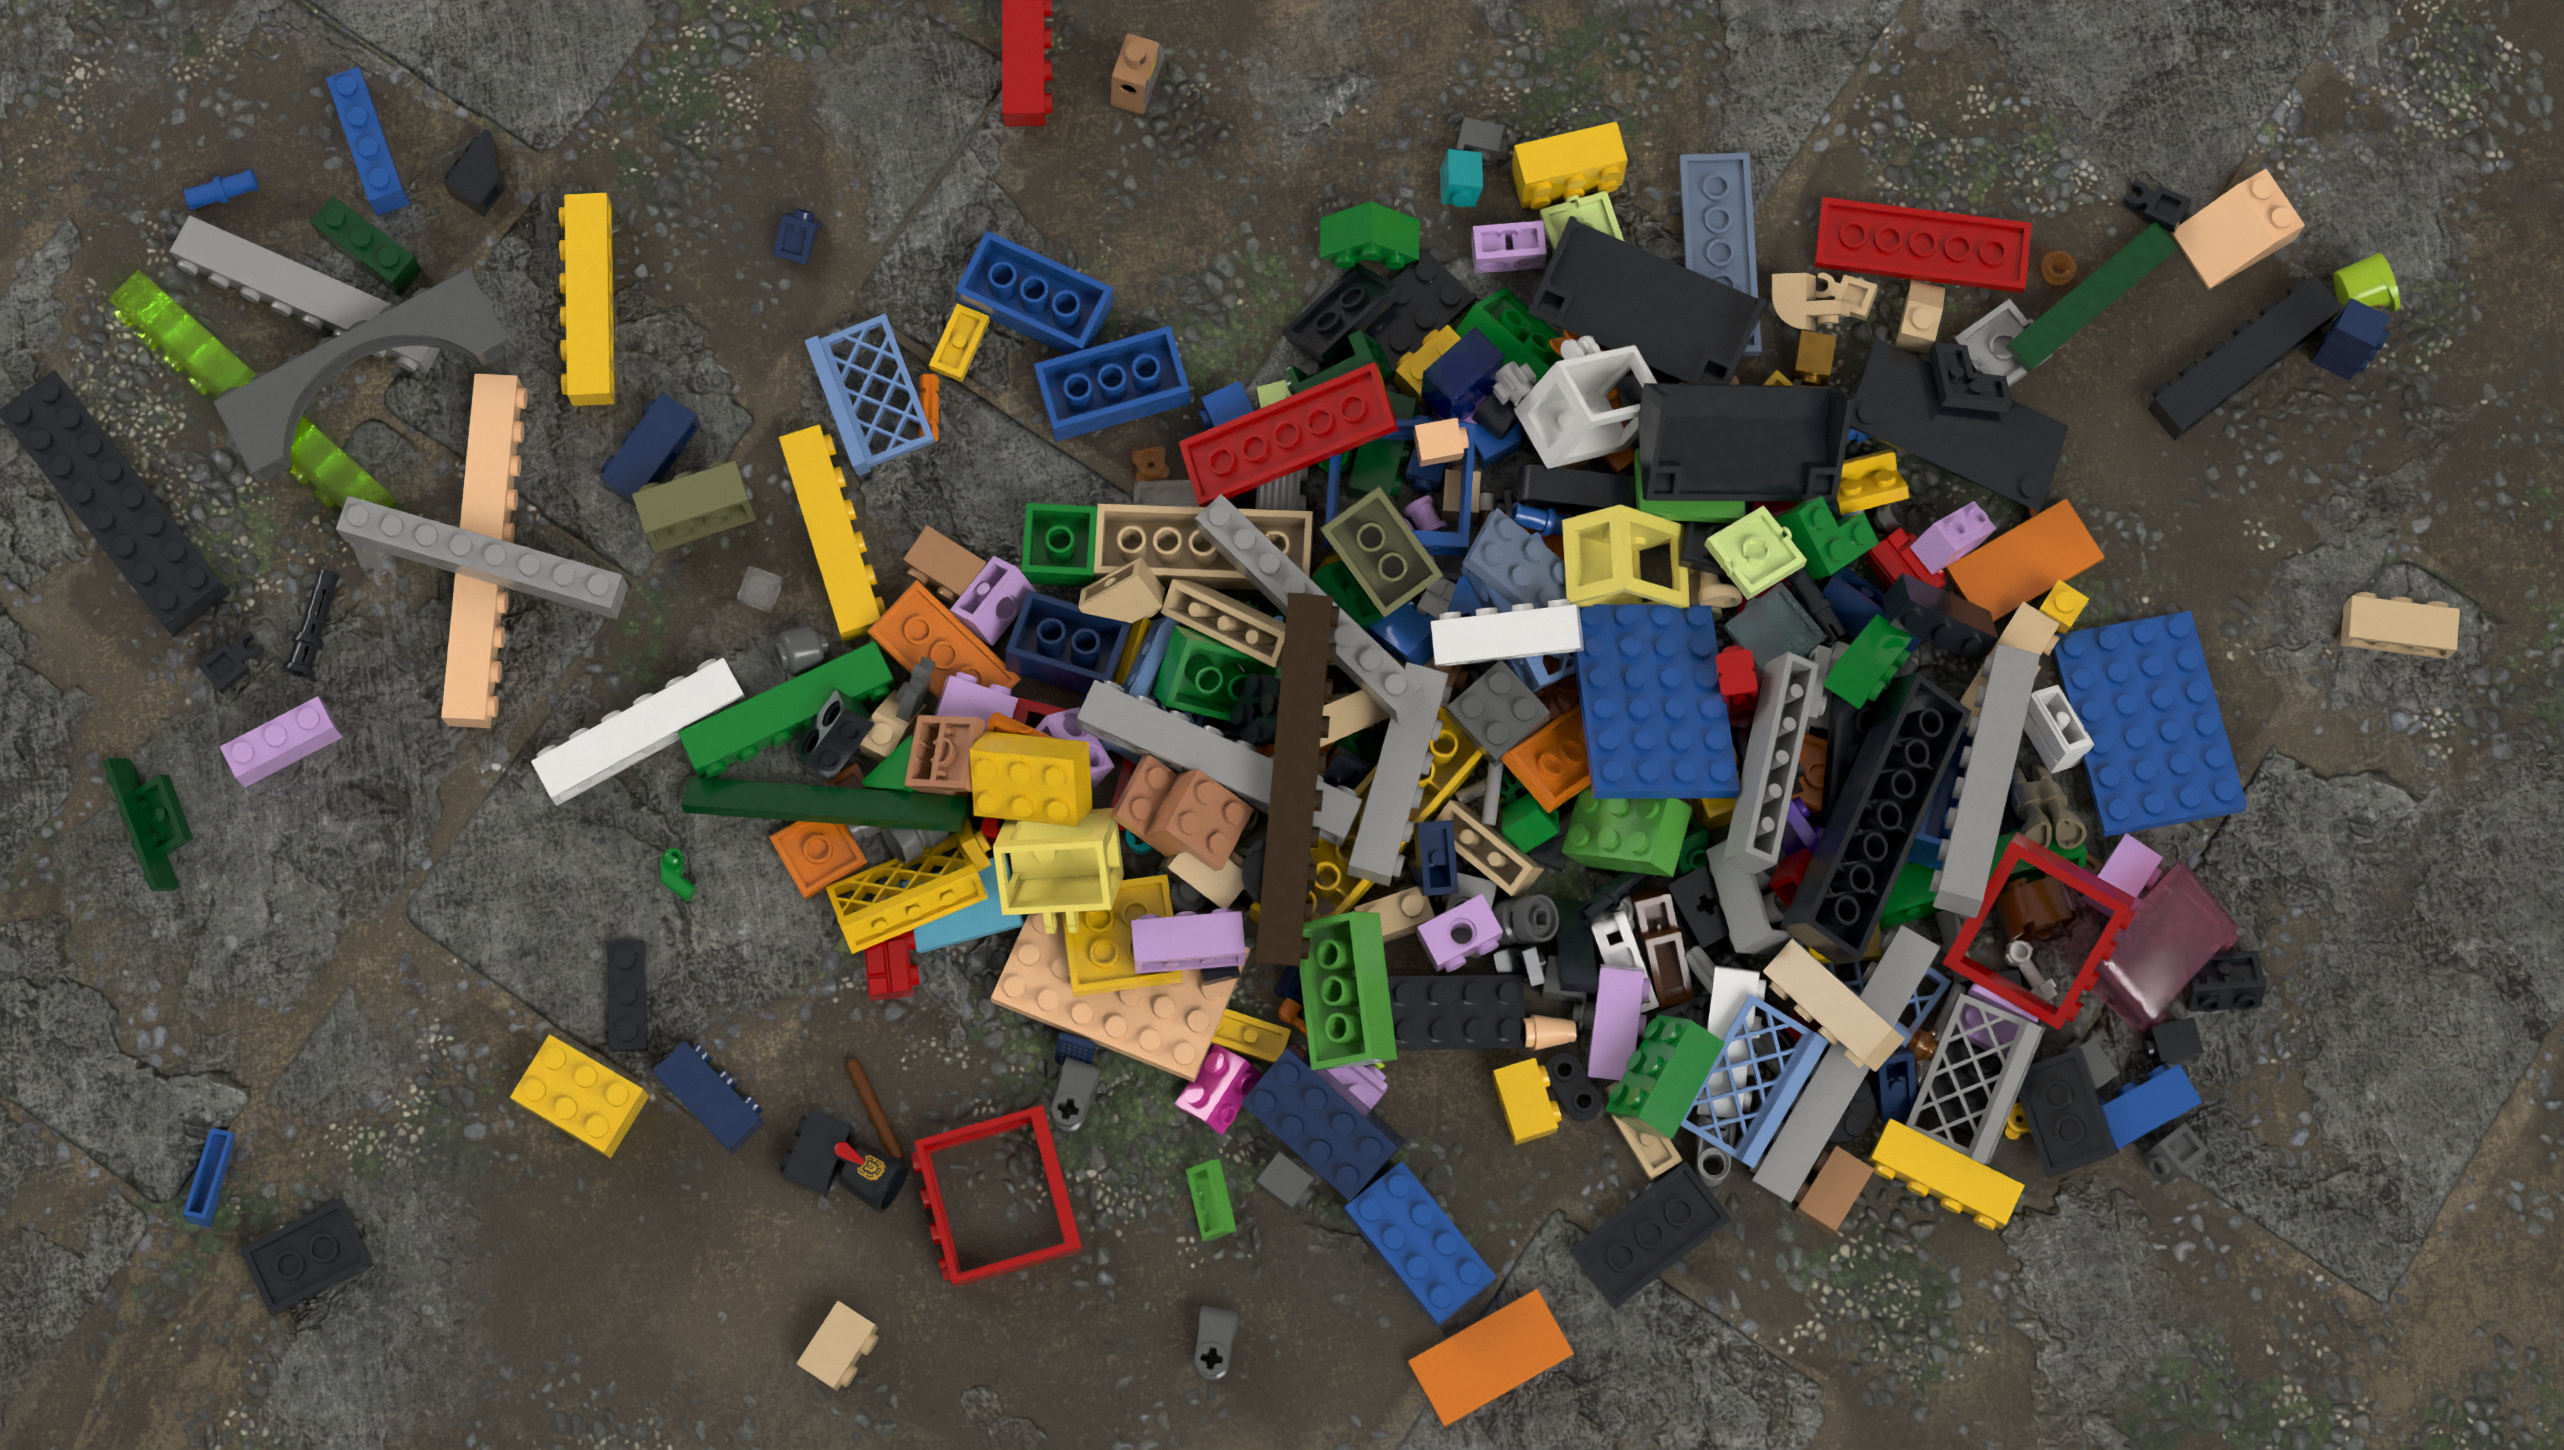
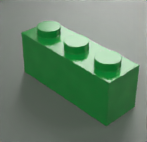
(1869, 662)

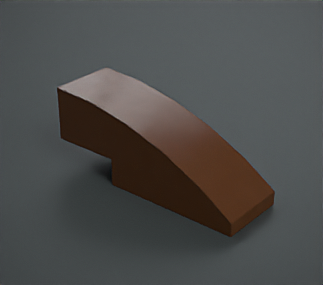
(1662, 946)

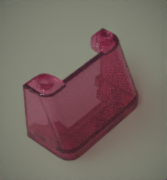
(2163, 948)

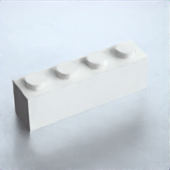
(1507, 634)
(1728, 995)

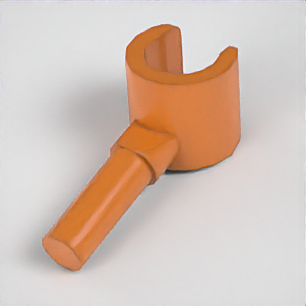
(1289, 1014)

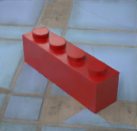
(1025, 62)

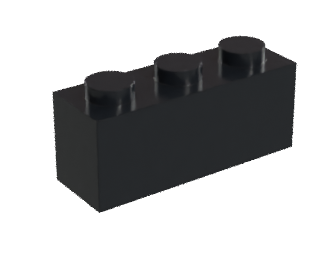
(1939, 618)

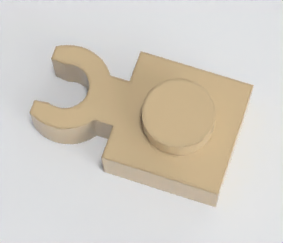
(1852, 290)

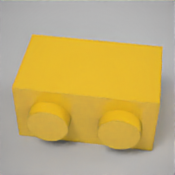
(1526, 1101)

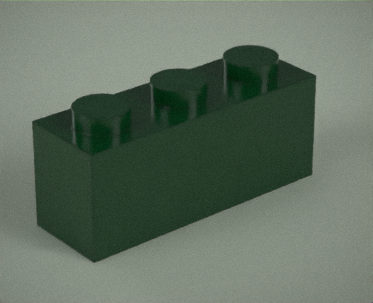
(366, 245)
(1380, 459)

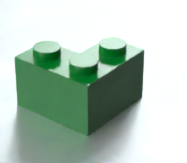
(1369, 234)
(1822, 540)

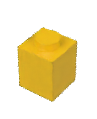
(2063, 606)

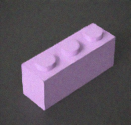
(281, 741)
(1188, 941)
(1617, 1020)

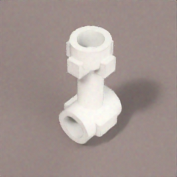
(2018, 955)

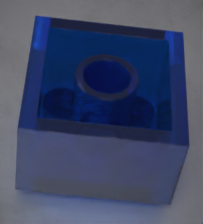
(1462, 376)

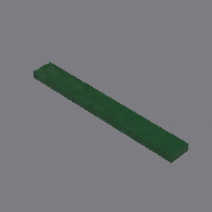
(826, 804)

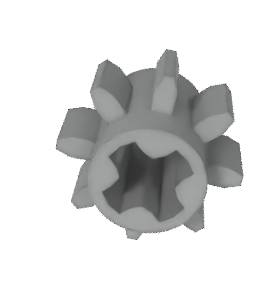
(1513, 382)

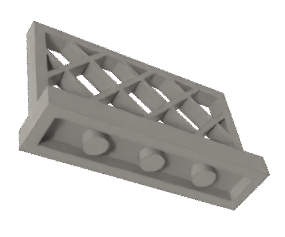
(2004, 1092)

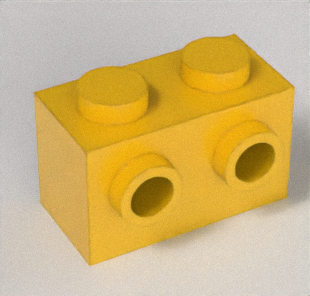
(1411, 366)

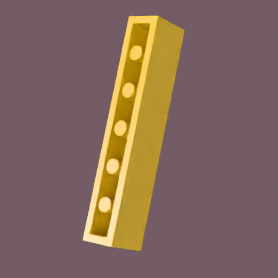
(588, 299)
(831, 531)

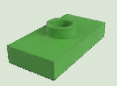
(1211, 1200)

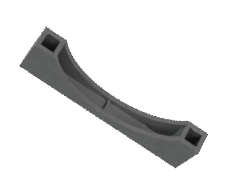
(269, 408)

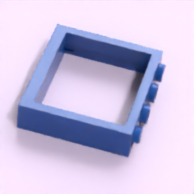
(1433, 541)

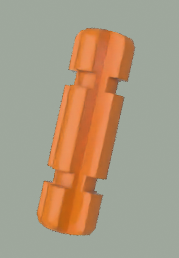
(930, 402)

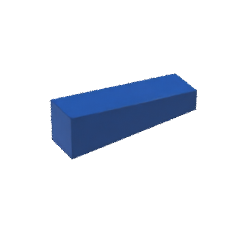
(209, 1178)

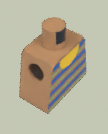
(1136, 67)

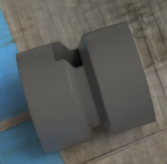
(909, 843)
(1526, 919)

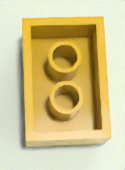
(1569, 165)
(1031, 778)
(579, 1096)

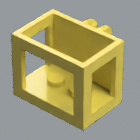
(1605, 558)
(1059, 868)

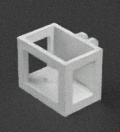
(1569, 405)

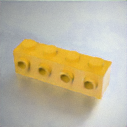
(1945, 1175)

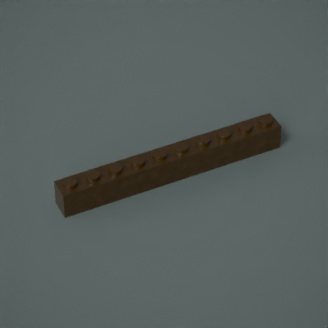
(1294, 780)

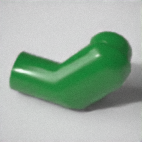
(672, 874)

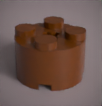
(2035, 908)

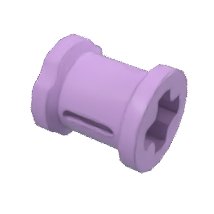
(1424, 515)

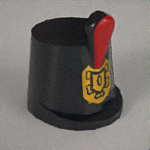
(871, 1174)

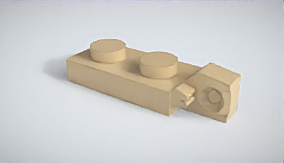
(1651, 1151)

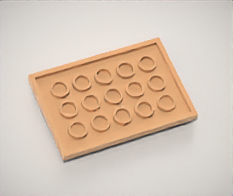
(1154, 1024)

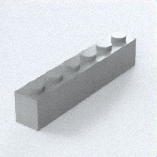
(1771, 763)
(1396, 782)

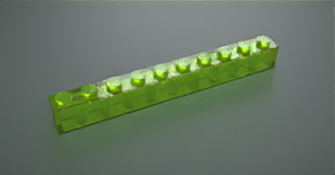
(216, 369)

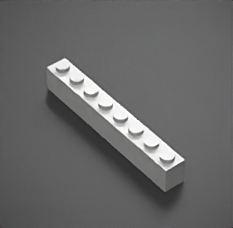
(284, 285)
(482, 557)
(1277, 575)
(1183, 746)
(1986, 781)
(1835, 1076)

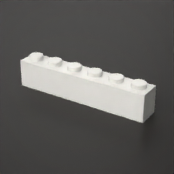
(636, 732)

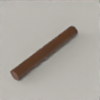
(874, 1109)

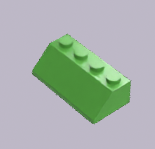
(1347, 992)

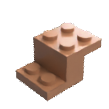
(942, 754)
(1182, 812)

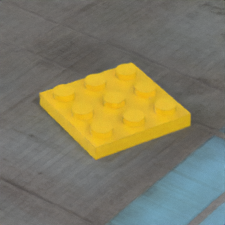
(1103, 949)

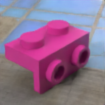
(1218, 1089)

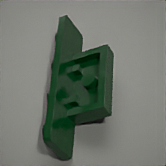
(152, 820)

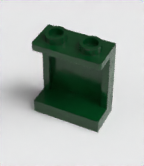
(1366, 350)
(1347, 593)

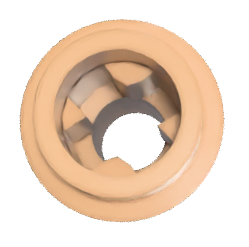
(1548, 1031)

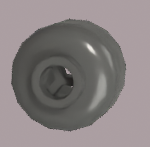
(800, 650)

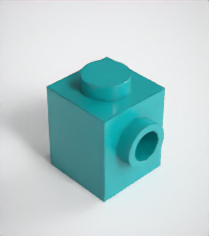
(1461, 178)

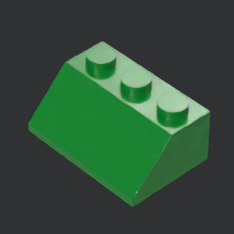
(1513, 331)

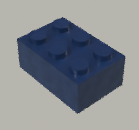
(1064, 645)

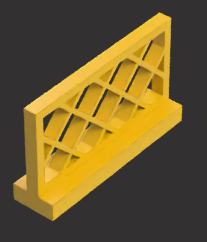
(910, 905)

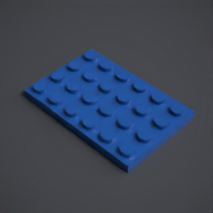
(1653, 703)
(2152, 724)

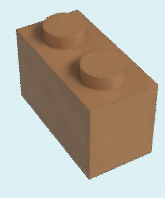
(942, 564)
(1832, 1190)

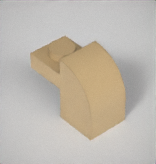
(1797, 305)

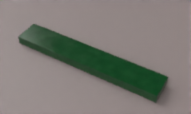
(2091, 297)

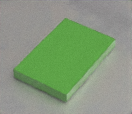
(1687, 510)

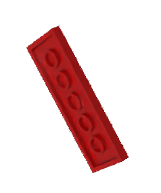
(1923, 245)
(1289, 435)

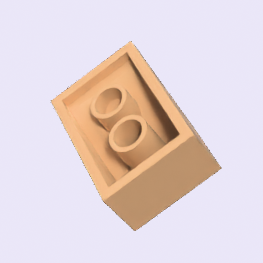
(2238, 229)

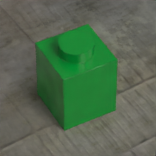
(1528, 823)

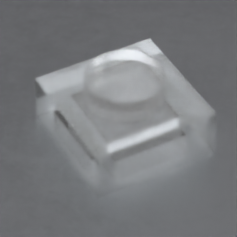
(760, 589)

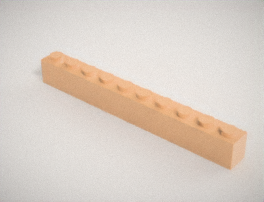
(485, 510)

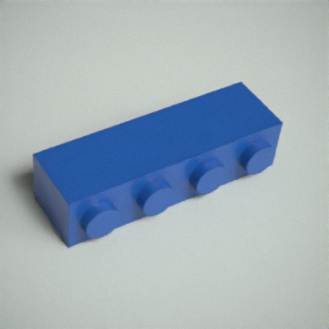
(367, 141)

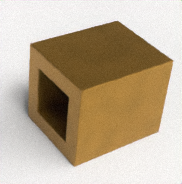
(1813, 358)

